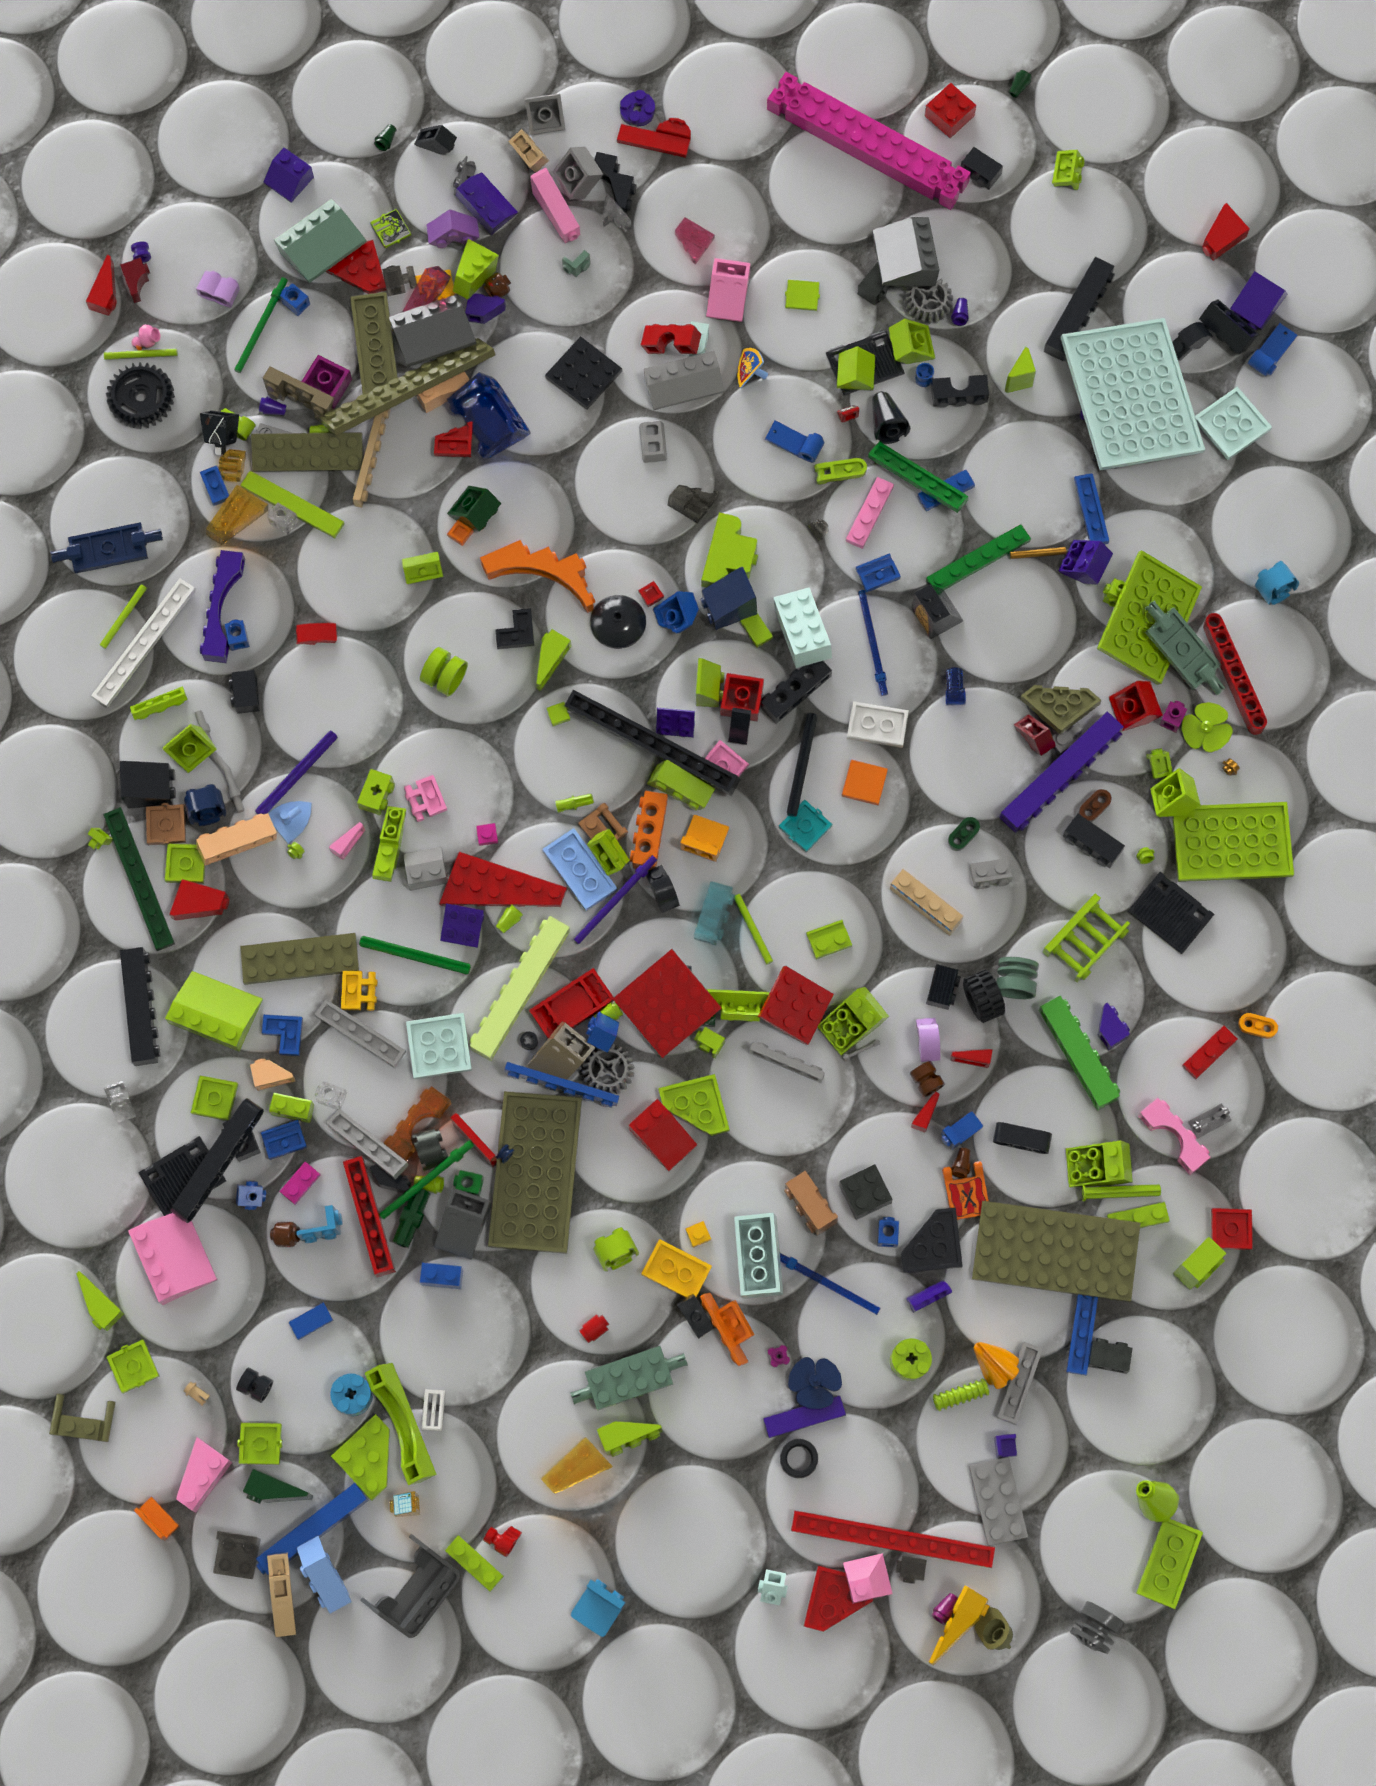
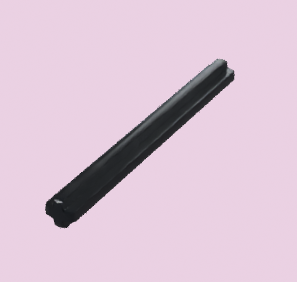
(801, 765)

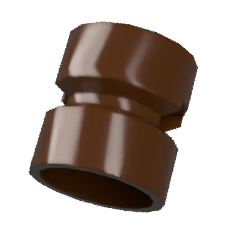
(927, 1079)

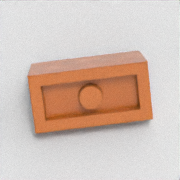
(157, 1518)

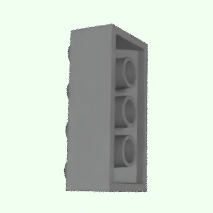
(683, 380)

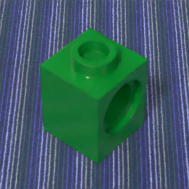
(476, 1187)

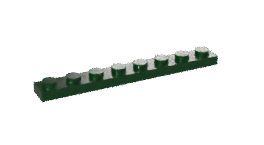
(139, 879)

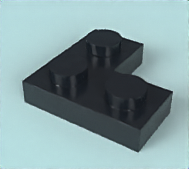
(520, 635)

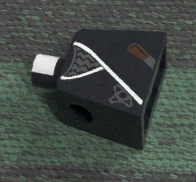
(219, 429)

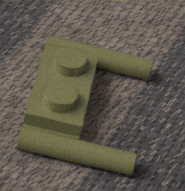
(81, 1427)

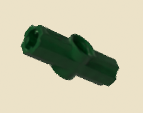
(411, 1218)

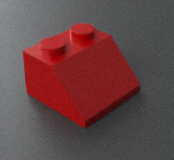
(1135, 705)

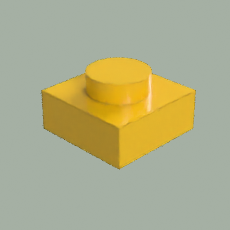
(698, 1234)

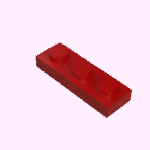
(1210, 1052)

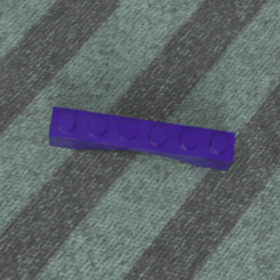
(229, 571)

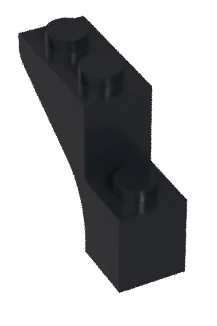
(621, 185)

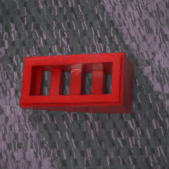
(974, 1057)
(923, 1119)

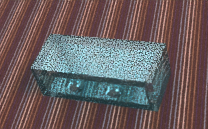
(714, 913)

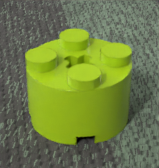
(615, 1249)
(903, 1368)

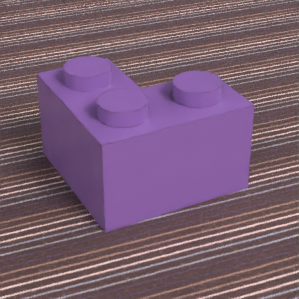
(452, 227)

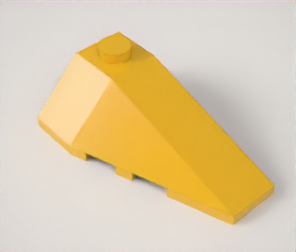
(966, 1613)

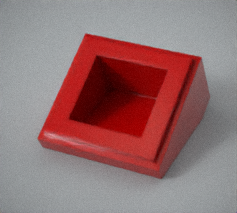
(848, 413)

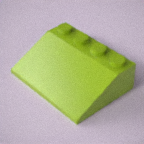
(214, 1010)

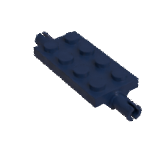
(107, 547)

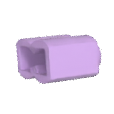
(218, 289)

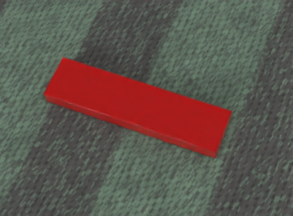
(653, 140)

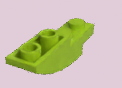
(389, 844)

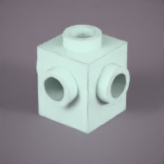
(772, 1587)

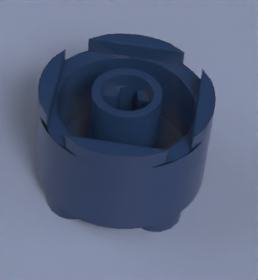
(204, 805)

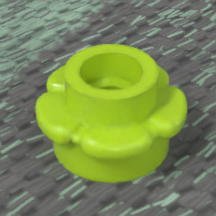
(295, 850)
(1145, 855)

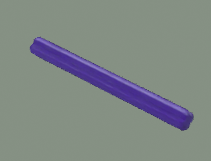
(296, 773)

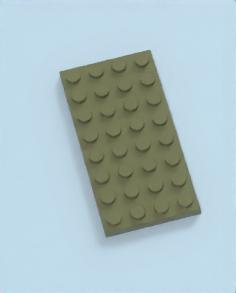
(538, 1180)
(1056, 1251)

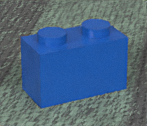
(602, 1031)
(441, 1276)

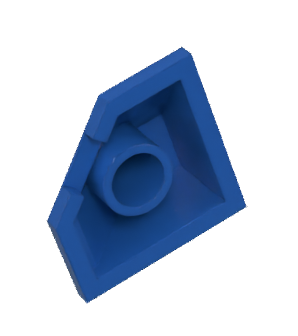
(677, 611)

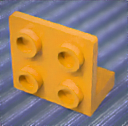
(704, 838)

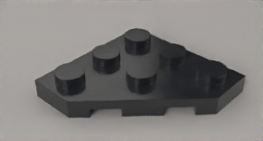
(934, 1245)

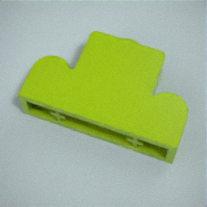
(728, 550)

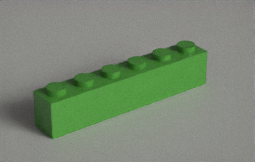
(1079, 1052)

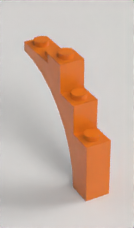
(517, 560)

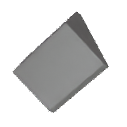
(545, 114)

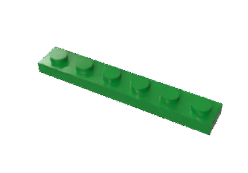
(918, 477)
(979, 558)

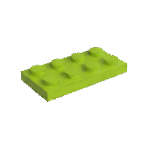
(1169, 1563)

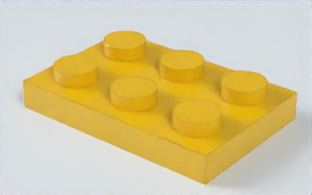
(676, 1269)

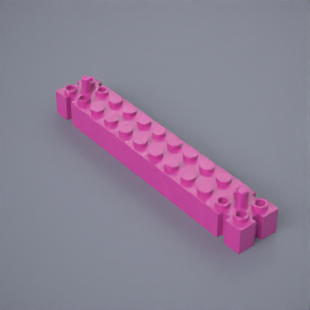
(868, 140)

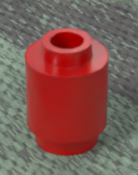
(594, 1328)

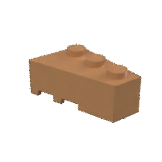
(810, 1203)

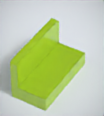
(422, 567)

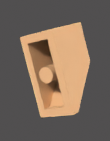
(268, 1074)

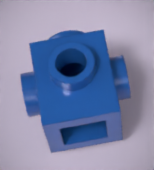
(245, 1190)

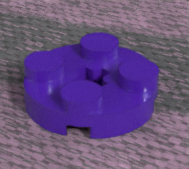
(635, 99)

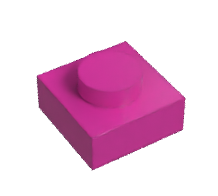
(487, 834)

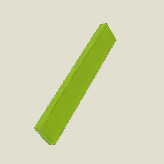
(304, 510)

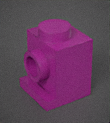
(1172, 721)

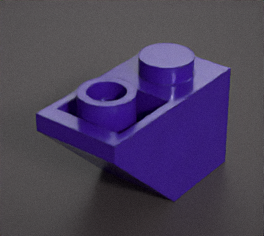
(484, 308)
(1111, 1029)

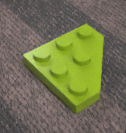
(697, 1103)
(367, 1457)

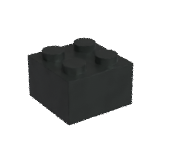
(865, 1192)

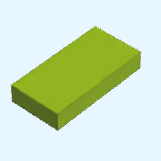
(756, 630)

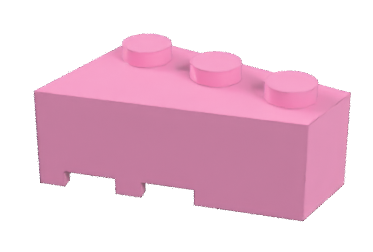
(201, 1475)

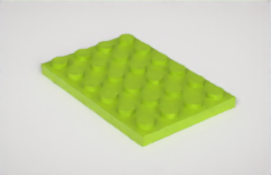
(1125, 632)
(1233, 842)

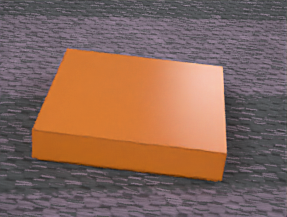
(864, 782)

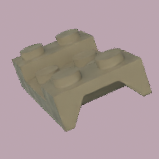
(282, 385)

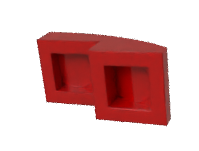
(316, 632)

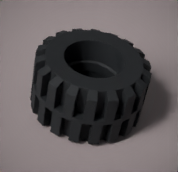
(984, 996)

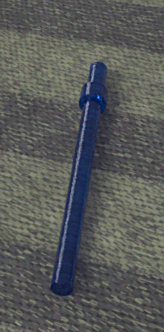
(880, 675)
(793, 1264)

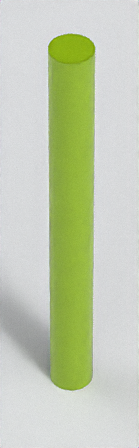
(140, 354)
(123, 616)
(753, 929)

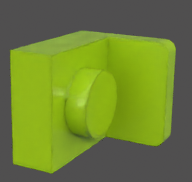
(1160, 763)

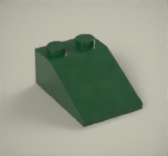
(269, 1489)

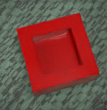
(651, 594)

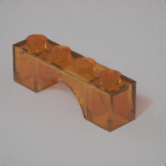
(432, 1105)

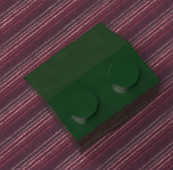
(475, 507)

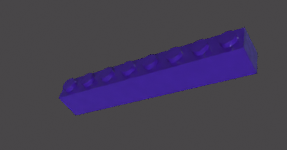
(1061, 772)

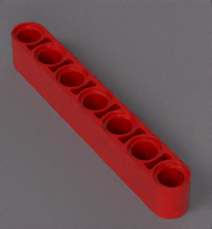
(1234, 682)

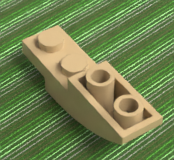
(281, 1595)

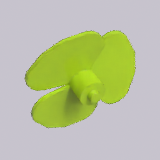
(1206, 733)

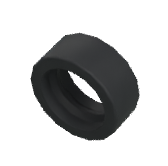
(799, 1443)

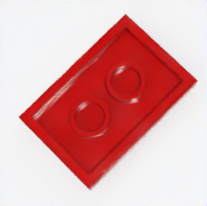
(469, 1134)

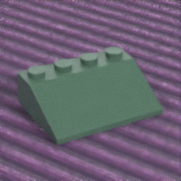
(319, 240)

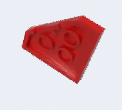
(361, 269)
(830, 1600)

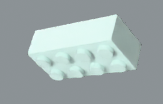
(802, 627)
(758, 1255)

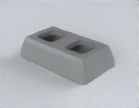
(646, 439)

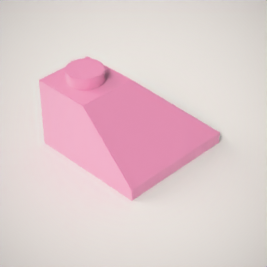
(867, 1578)

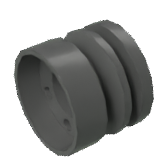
(1097, 1627)

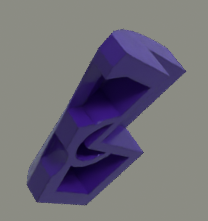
(929, 1295)

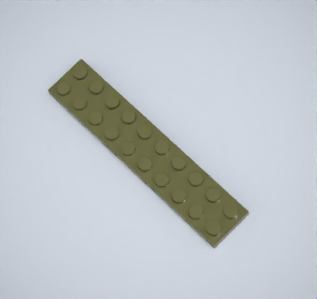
(405, 387)

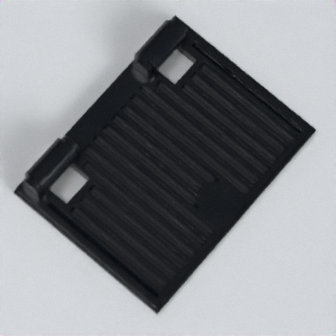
(885, 364)
(1170, 913)
(174, 1173)

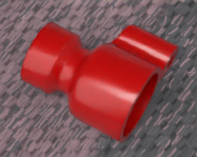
(503, 1542)

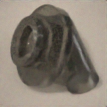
(818, 528)

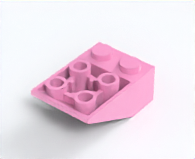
(728, 290)

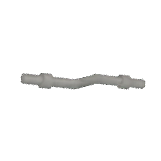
(234, 792)

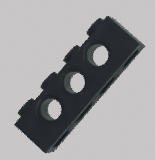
(778, 710)

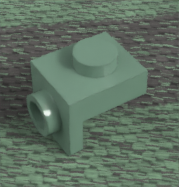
(580, 264)

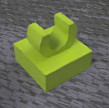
(99, 838)

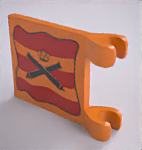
(966, 1193)

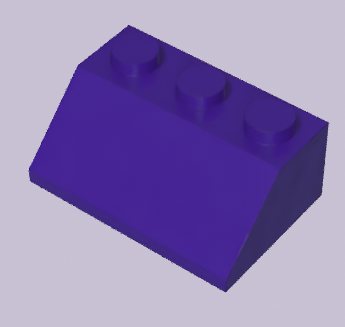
(485, 202)

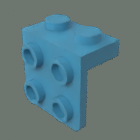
(329, 1232)
(598, 1608)

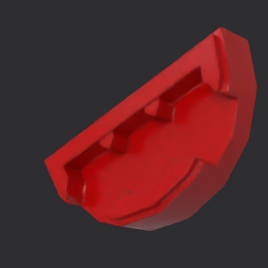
(675, 127)

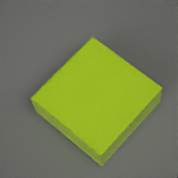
(558, 714)

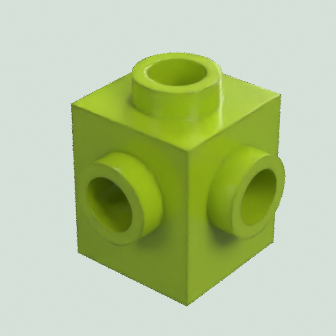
(1112, 592)

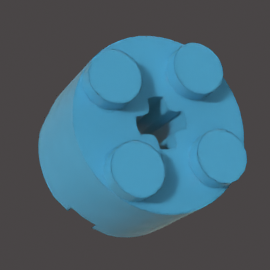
(1276, 583)
(342, 1388)

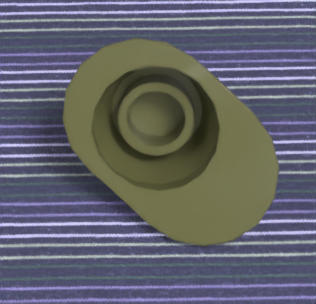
(994, 1630)

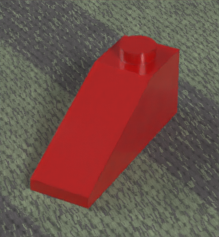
(103, 293)

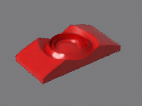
(572, 1003)

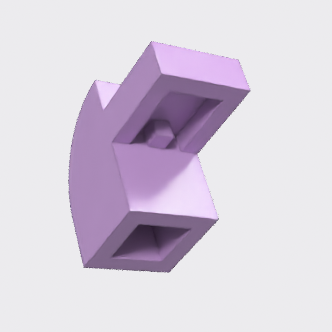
(928, 1039)

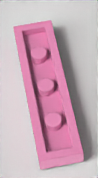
(869, 512)

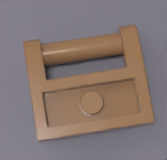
(592, 824)

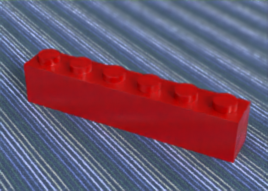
(369, 1216)

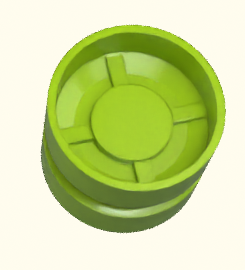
(443, 671)

